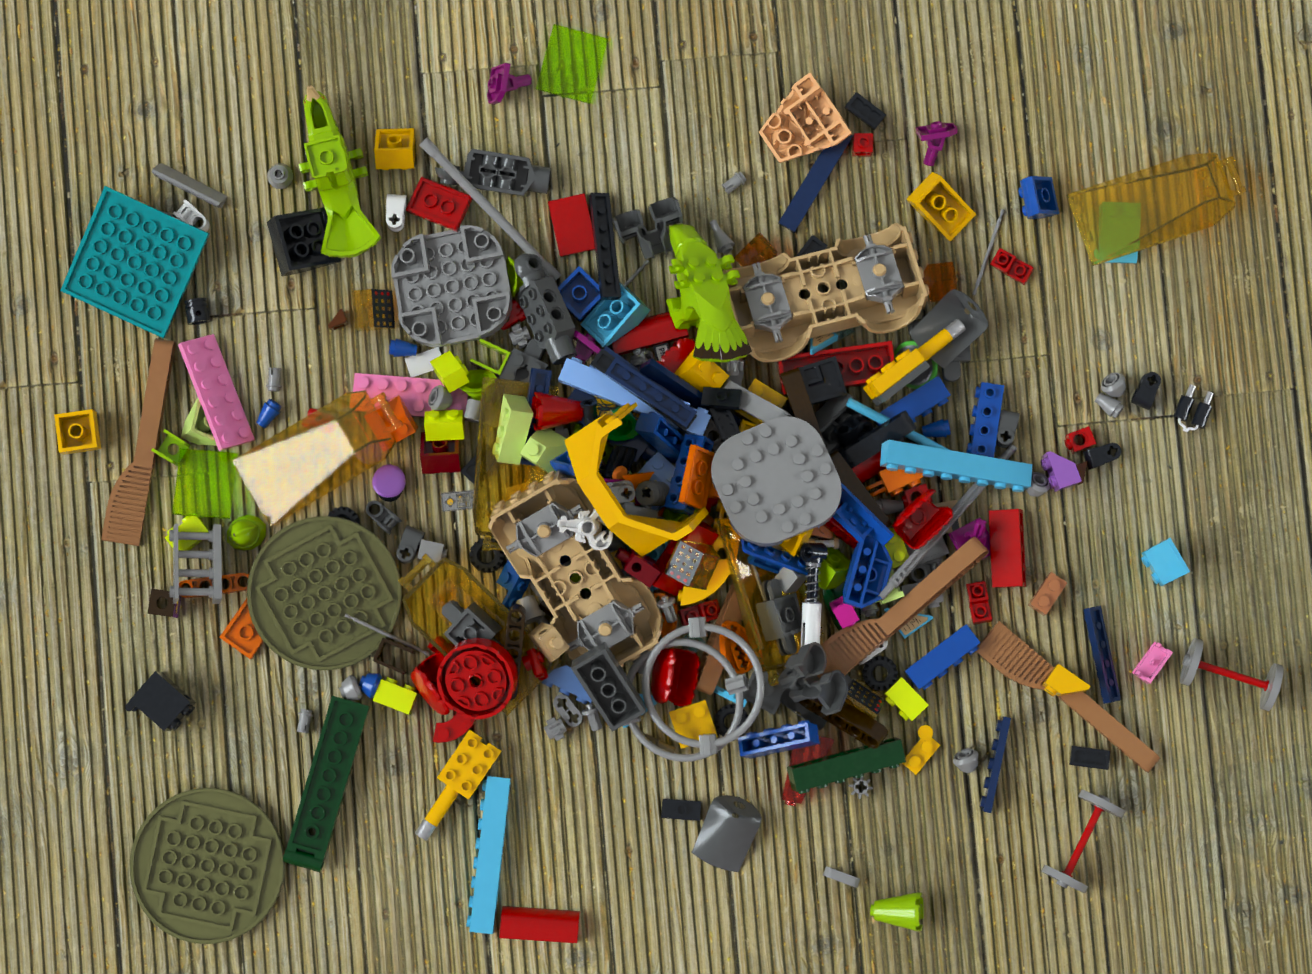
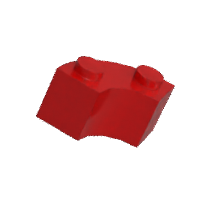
(452, 729)

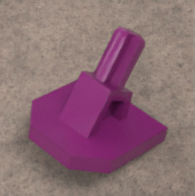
(503, 82)
(935, 137)
(585, 346)
(973, 529)

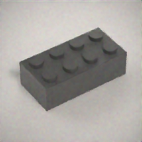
(608, 686)

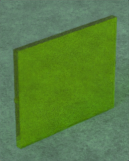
(572, 64)
(204, 484)

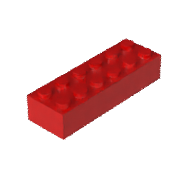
(854, 362)

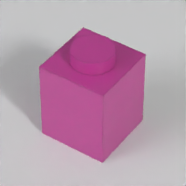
(844, 613)

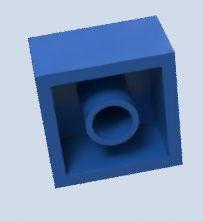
(580, 293)

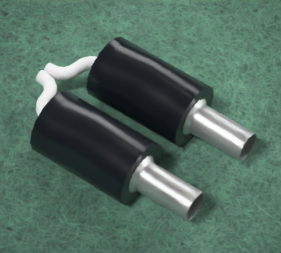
(1202, 412)

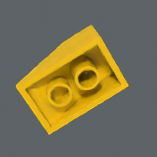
(941, 206)

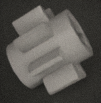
(519, 336)
(640, 356)
(733, 367)
(555, 729)
(864, 791)

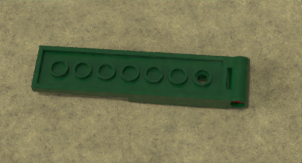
(326, 784)

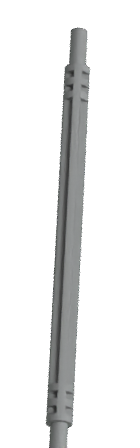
(918, 554)

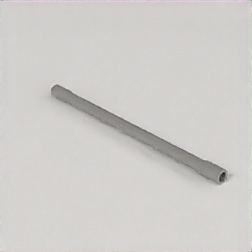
(434, 152)

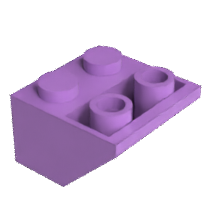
(1061, 471)

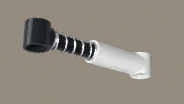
(813, 555)

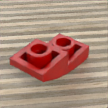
(1011, 266)
(978, 602)
(707, 609)

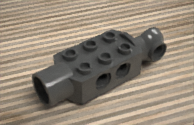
(501, 173)
(545, 309)

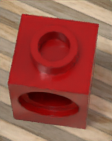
(862, 144)
(1087, 436)
(907, 494)

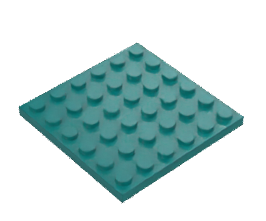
(134, 262)

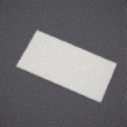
(421, 363)

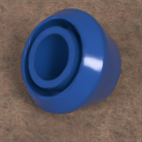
(370, 684)

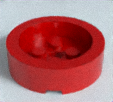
(487, 662)

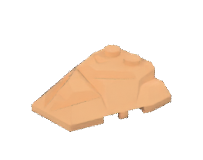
(804, 122)

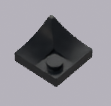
(823, 380)

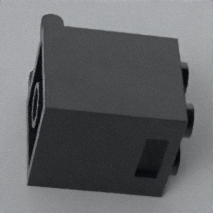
(162, 702)

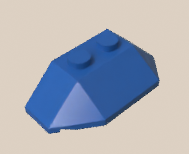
(867, 573)

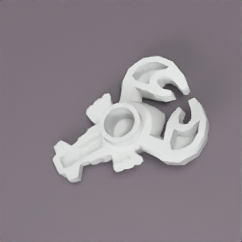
(586, 527)

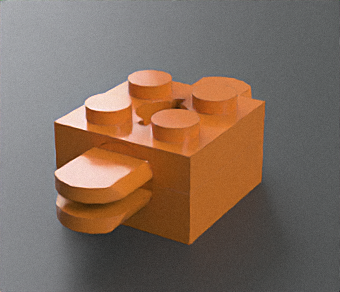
(894, 482)

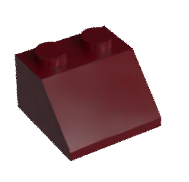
(439, 456)

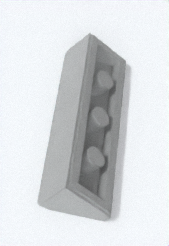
(189, 185)

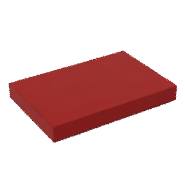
(439, 204)
(572, 225)

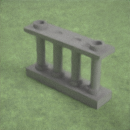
(213, 555)

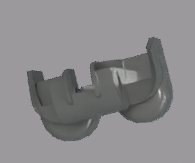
(654, 241)
(808, 662)

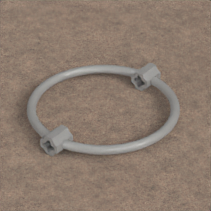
(734, 685)
(707, 742)

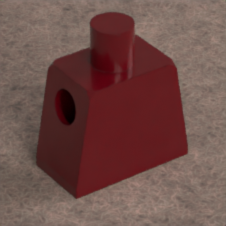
(642, 568)

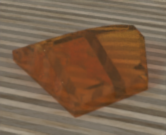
(756, 251)
(940, 280)

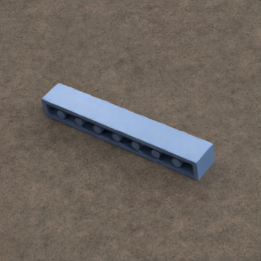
(599, 385)

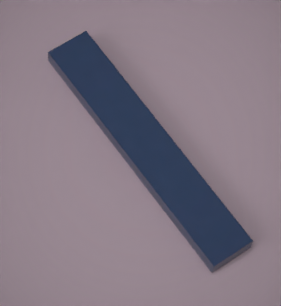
(812, 185)
(675, 384)

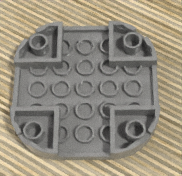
(452, 286)
(776, 481)

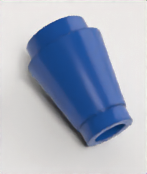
(401, 348)
(268, 413)
(937, 429)

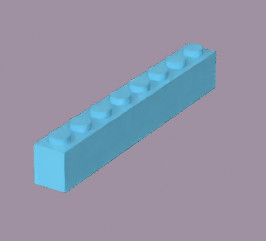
(955, 465)
(489, 855)

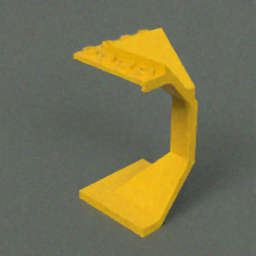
(638, 532)

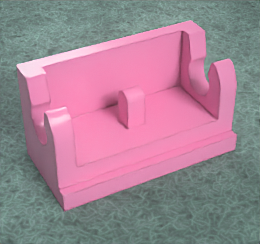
(1152, 662)

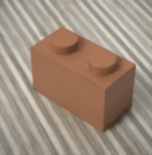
(1047, 594)

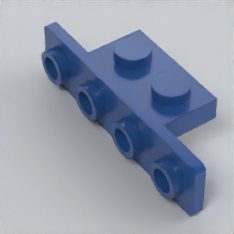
(859, 519)
(772, 559)
(513, 583)

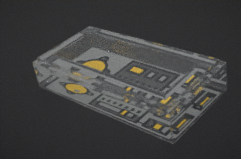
(457, 500)

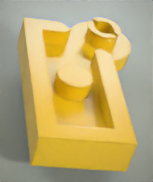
(922, 750)

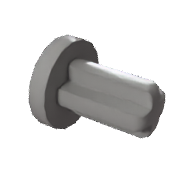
(668, 608)
(593, 717)

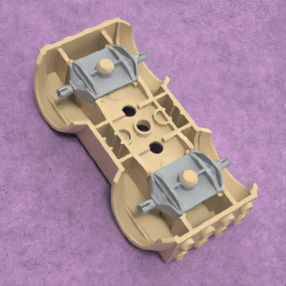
(881, 293)
(619, 607)

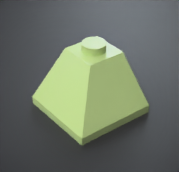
(197, 428)
(543, 448)

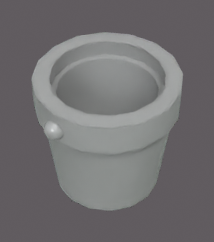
(533, 611)

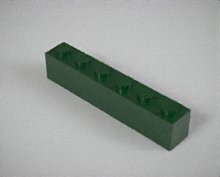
(845, 765)

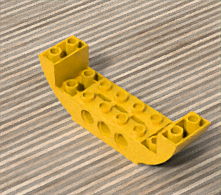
(692, 596)

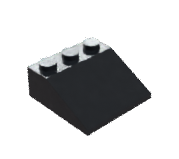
(299, 241)

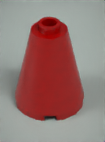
(554, 411)

